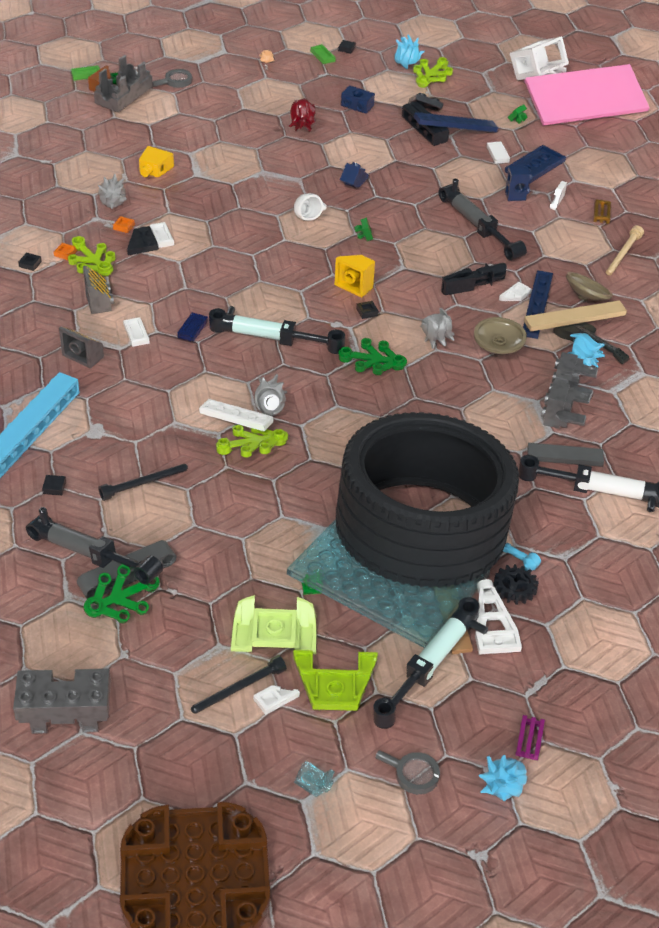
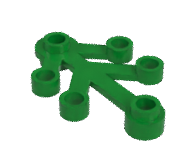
(374, 359)
(118, 597)

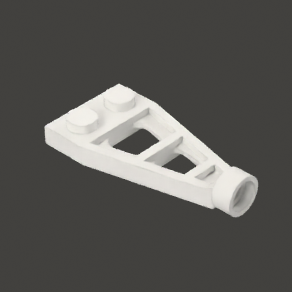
(495, 641)

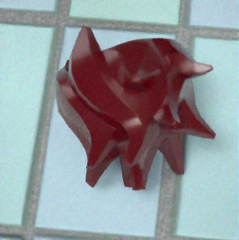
(302, 114)

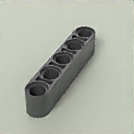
(89, 581)

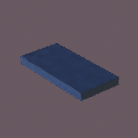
(539, 161)

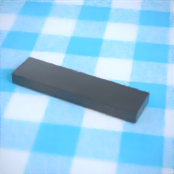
(566, 454)

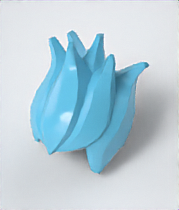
(407, 52)
(586, 349)
(504, 777)

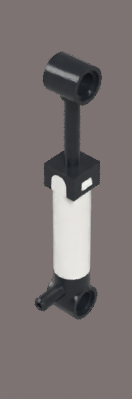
(595, 481)

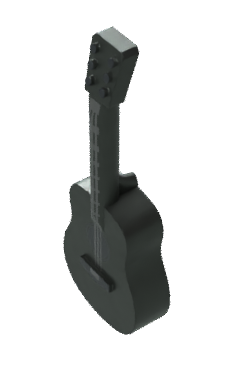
(565, 331)

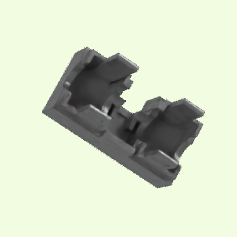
(128, 88)
(566, 390)
(43, 699)

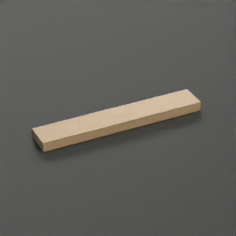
(575, 315)

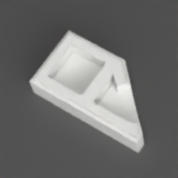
(559, 194)
(515, 293)
(274, 697)

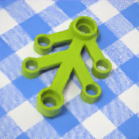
(424, 80)
(101, 267)
(252, 441)

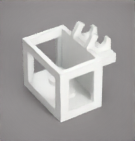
(533, 60)

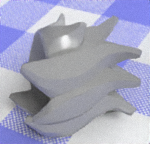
(112, 192)
(437, 327)
(270, 396)

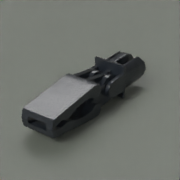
(466, 280)

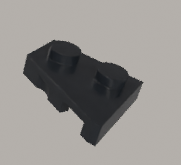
(428, 103)
(142, 241)

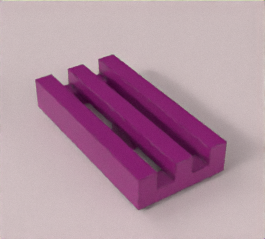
(533, 723)

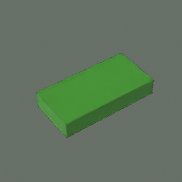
(322, 54)
(83, 72)

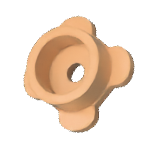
(266, 56)

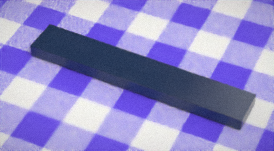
(455, 122)
(538, 298)

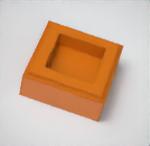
(123, 224)
(64, 251)

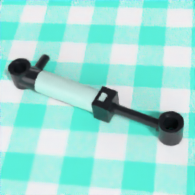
(285, 332)
(421, 666)

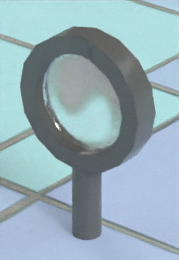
(175, 78)
(414, 772)

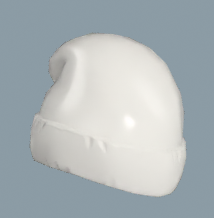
(309, 206)

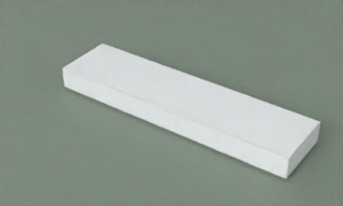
(236, 414)

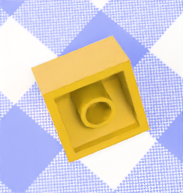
(355, 274)

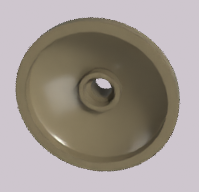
(588, 288)
(500, 335)

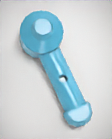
(530, 560)

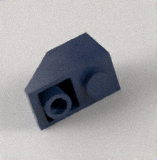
(354, 175)

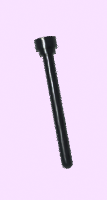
(107, 491)
(275, 666)

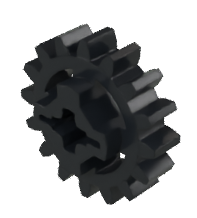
(516, 584)

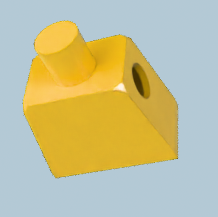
(155, 162)

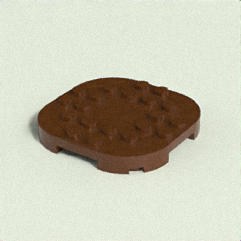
(195, 869)

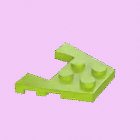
(335, 688)

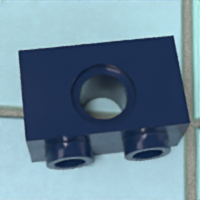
(357, 99)
(517, 183)

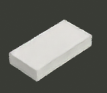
(498, 152)
(162, 234)
(136, 331)

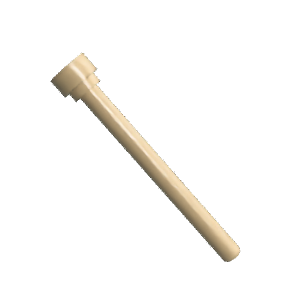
(635, 234)

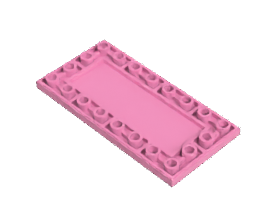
(586, 94)

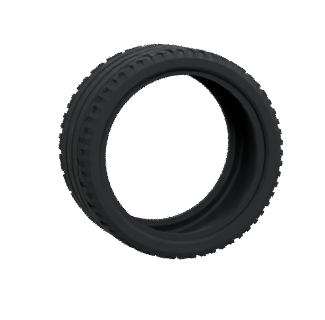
(419, 543)

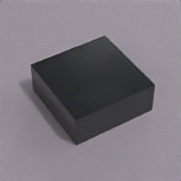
(347, 46)
(29, 261)
(367, 309)
(54, 485)

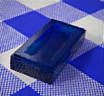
(192, 326)

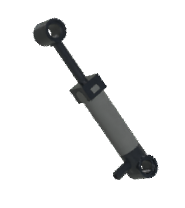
(486, 224)
(100, 550)

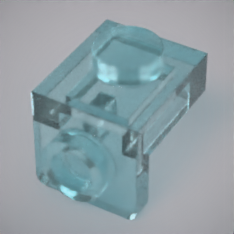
(314, 779)

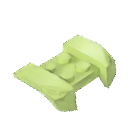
(274, 627)

